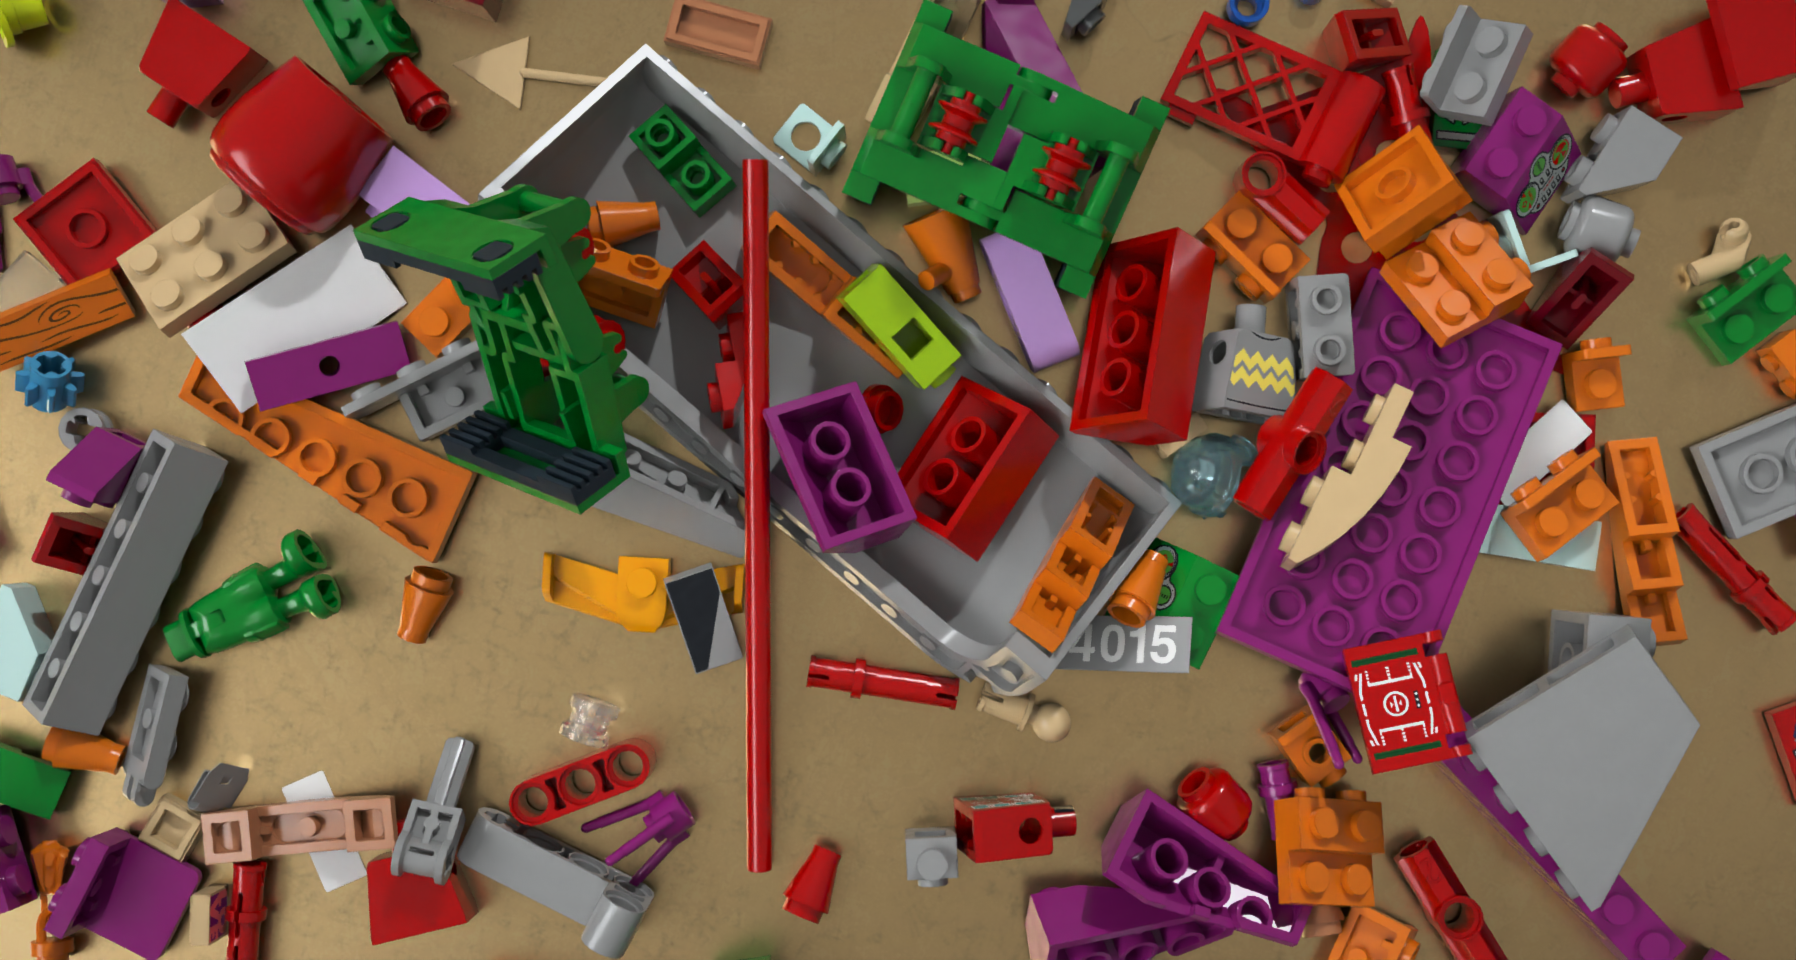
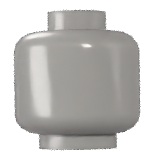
(1599, 225)

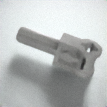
(435, 825)

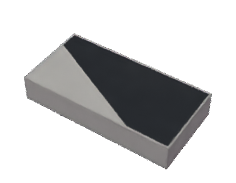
(703, 618)

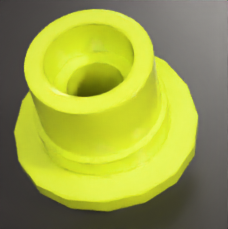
(20, 16)

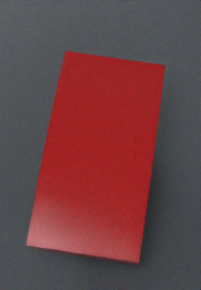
(727, 391)

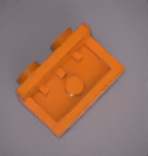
(626, 284)

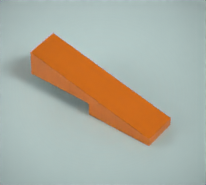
(817, 282)

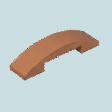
(300, 827)

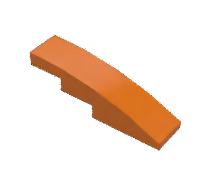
(1643, 536)
(1072, 564)

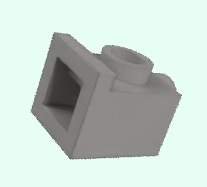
(931, 855)

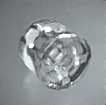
(589, 720)

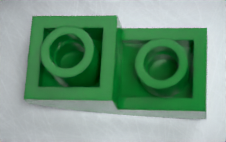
(682, 160)
(30, 782)

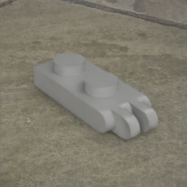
(153, 732)

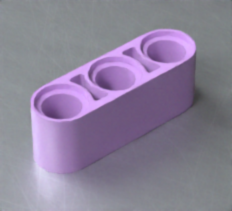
(1030, 302)

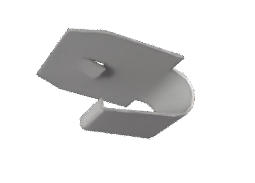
(211, 795)

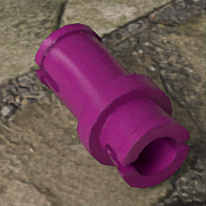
(1275, 785)

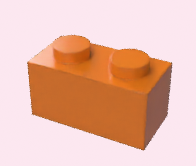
(1779, 358)

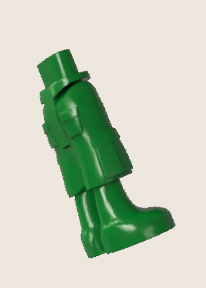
(248, 602)

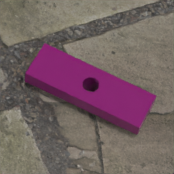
(296, 374)

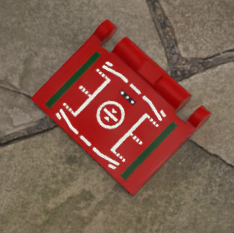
(1405, 702)

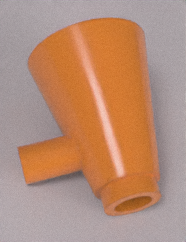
(949, 252)

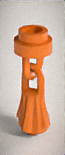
(49, 867)

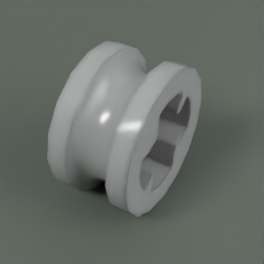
(74, 417)

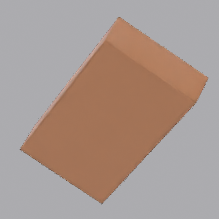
(719, 32)

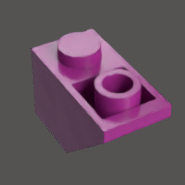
(97, 467)

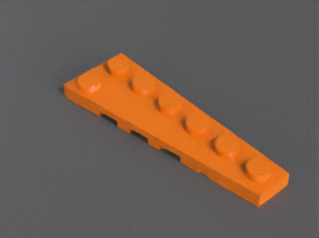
(368, 471)

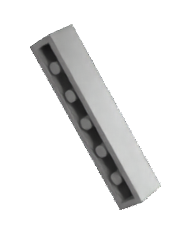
(125, 584)

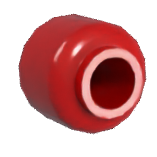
(1588, 60)
(1215, 802)

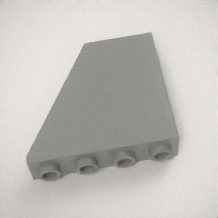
(1586, 757)

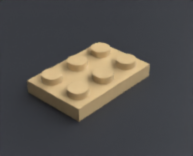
(204, 257)

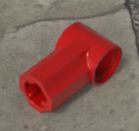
(1285, 201)

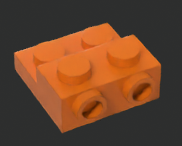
(1458, 279)
(1327, 847)

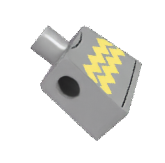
(1245, 370)

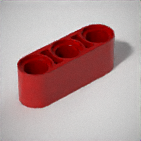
(563, 795)

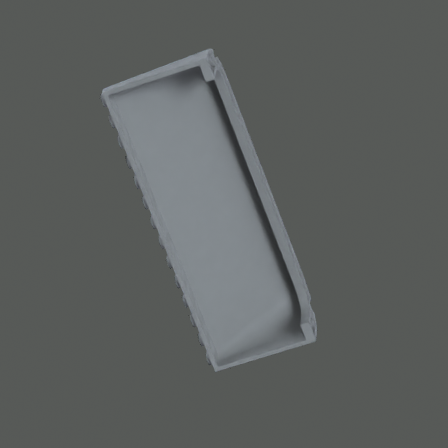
(916, 582)

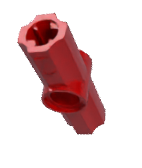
(1292, 443)
(1437, 889)

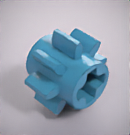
(49, 381)

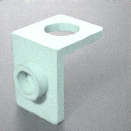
(825, 153)
(1511, 242)

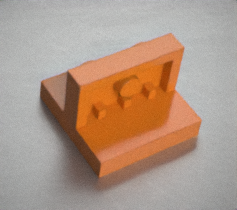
(1402, 193)

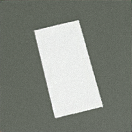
(305, 302)

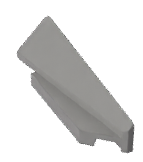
(676, 499)

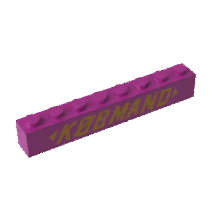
(1622, 921)

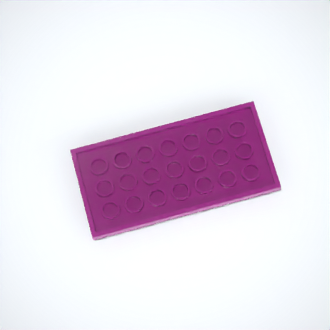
(1418, 543)

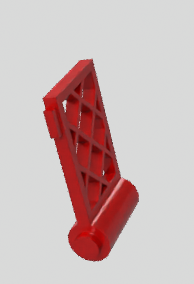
(1326, 137)

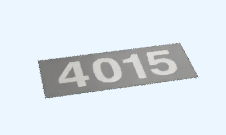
(1108, 645)

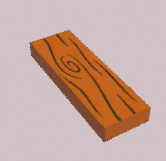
(62, 317)

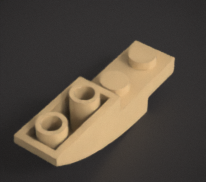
(1345, 497)

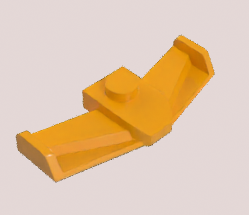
(633, 595)

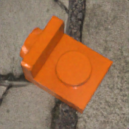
(1594, 375)

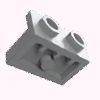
(1474, 67)
(1320, 324)

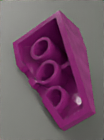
(1021, 35)
(1193, 872)
(1109, 925)

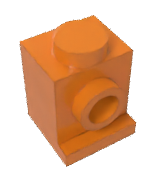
(1294, 740)

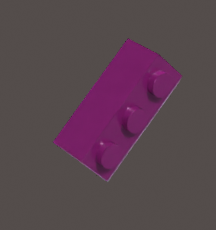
(840, 469)

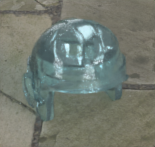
(1209, 472)

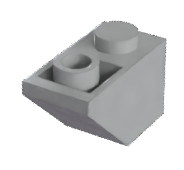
(1626, 155)

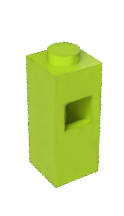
(900, 327)

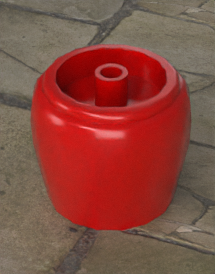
(299, 147)

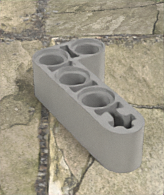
(558, 879)

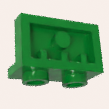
(362, 35)
(1747, 310)

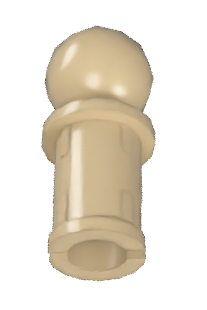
(1049, 721)

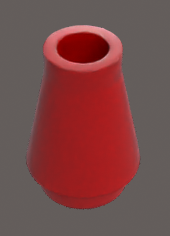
(417, 95)
(813, 885)

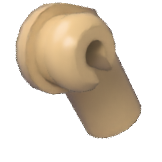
(1727, 254)

